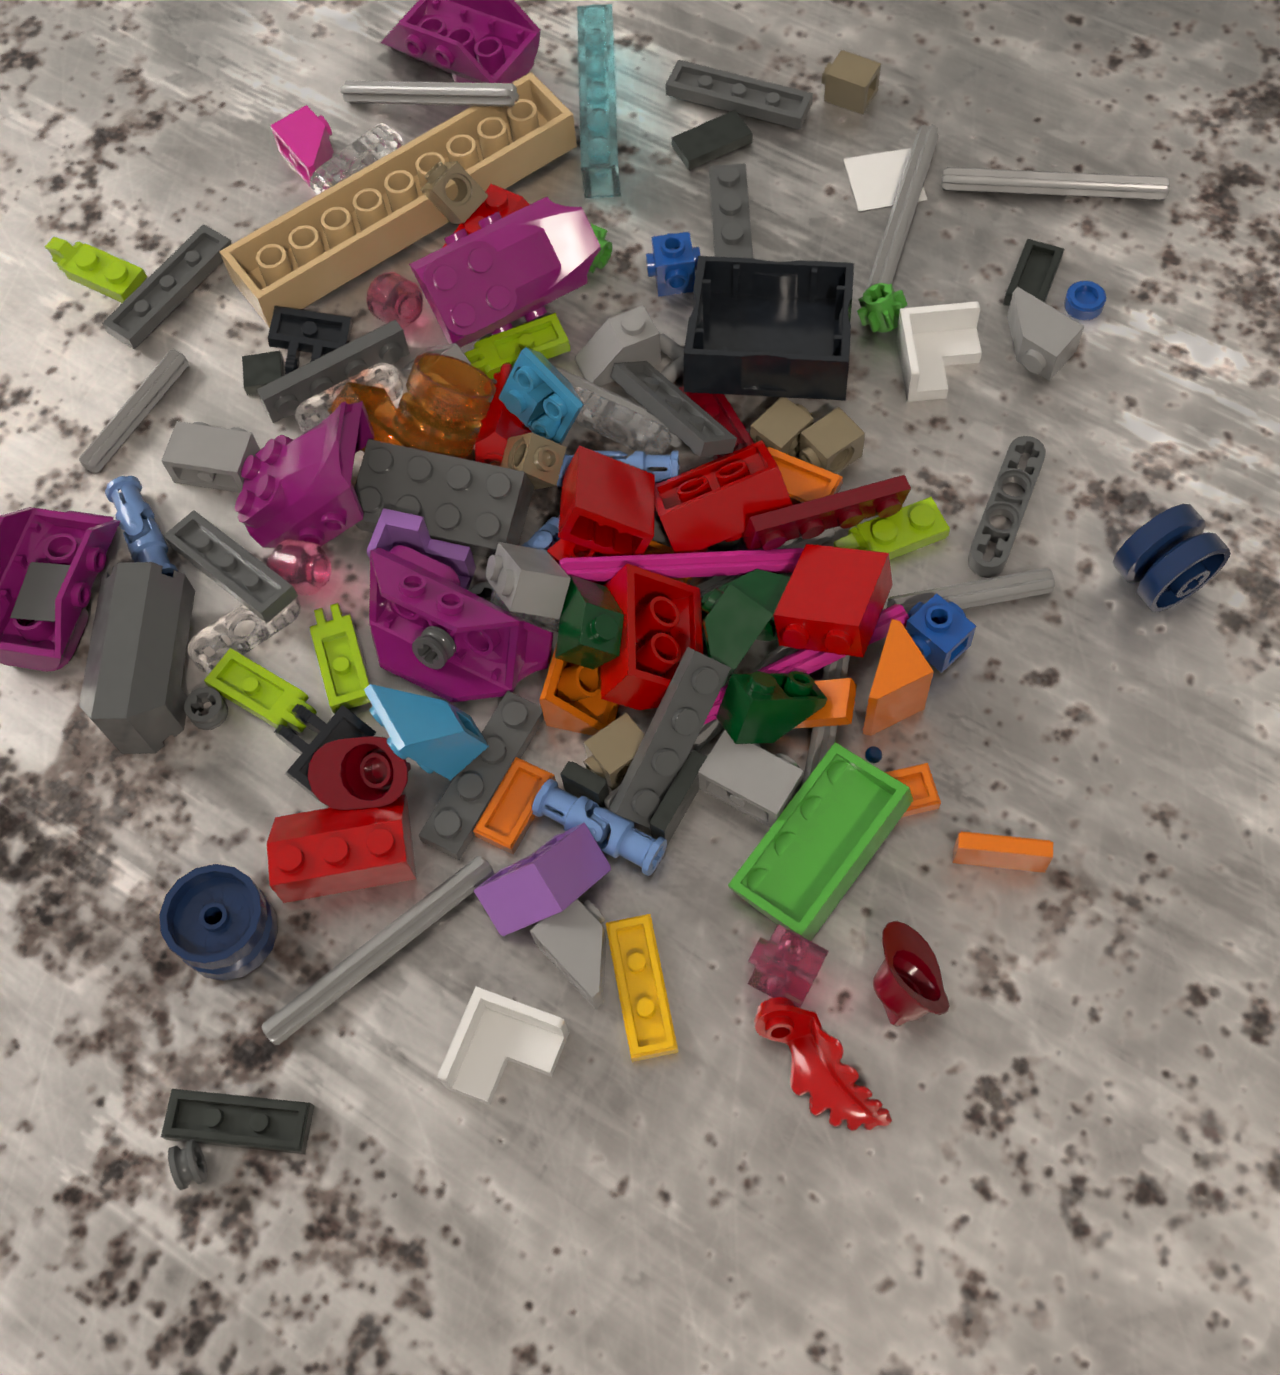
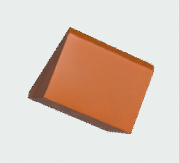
(899, 682)
(574, 700)

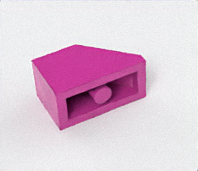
(303, 141)

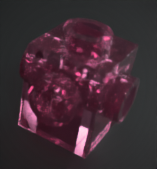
(786, 965)

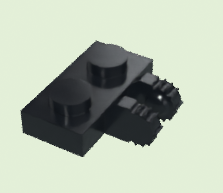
(307, 333)
(341, 726)

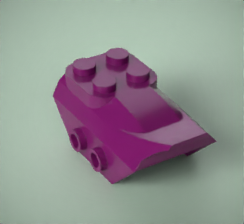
(469, 39)
(506, 269)
(305, 484)
(51, 538)
(490, 642)

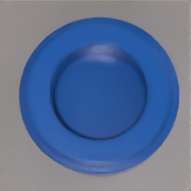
(1085, 300)

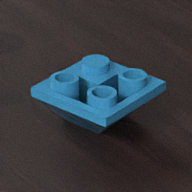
(541, 396)
(426, 730)

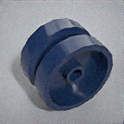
(1171, 557)
(218, 922)

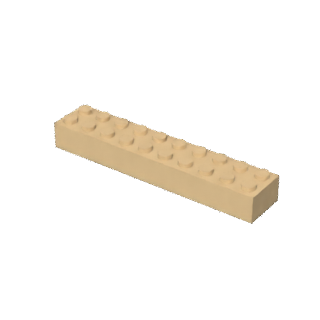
(383, 204)

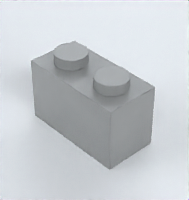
(208, 455)
(528, 580)
(750, 779)

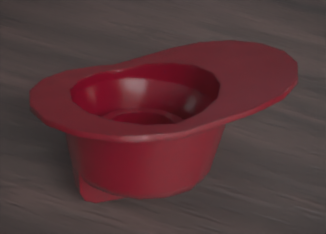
(357, 773)
(909, 977)

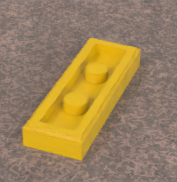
(641, 988)

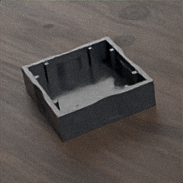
(769, 328)

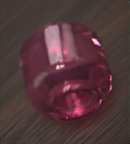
(394, 298)
(302, 565)

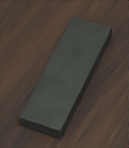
(238, 1121)

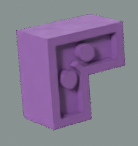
(411, 531)
(543, 881)

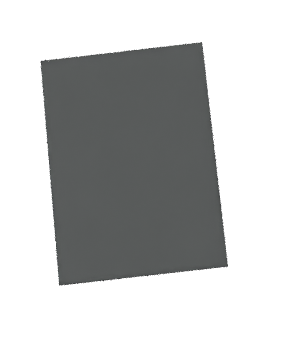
(39, 592)

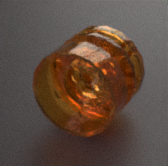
(443, 405)

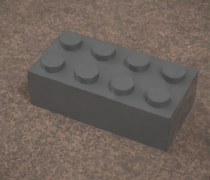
(456, 496)

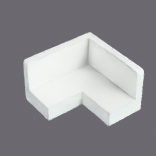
(934, 339)
(495, 1033)

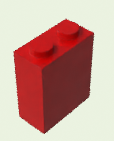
(607, 505)
(833, 600)

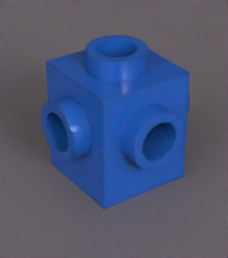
(673, 263)
(940, 631)

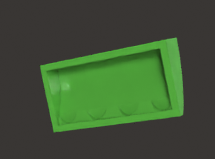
(821, 842)

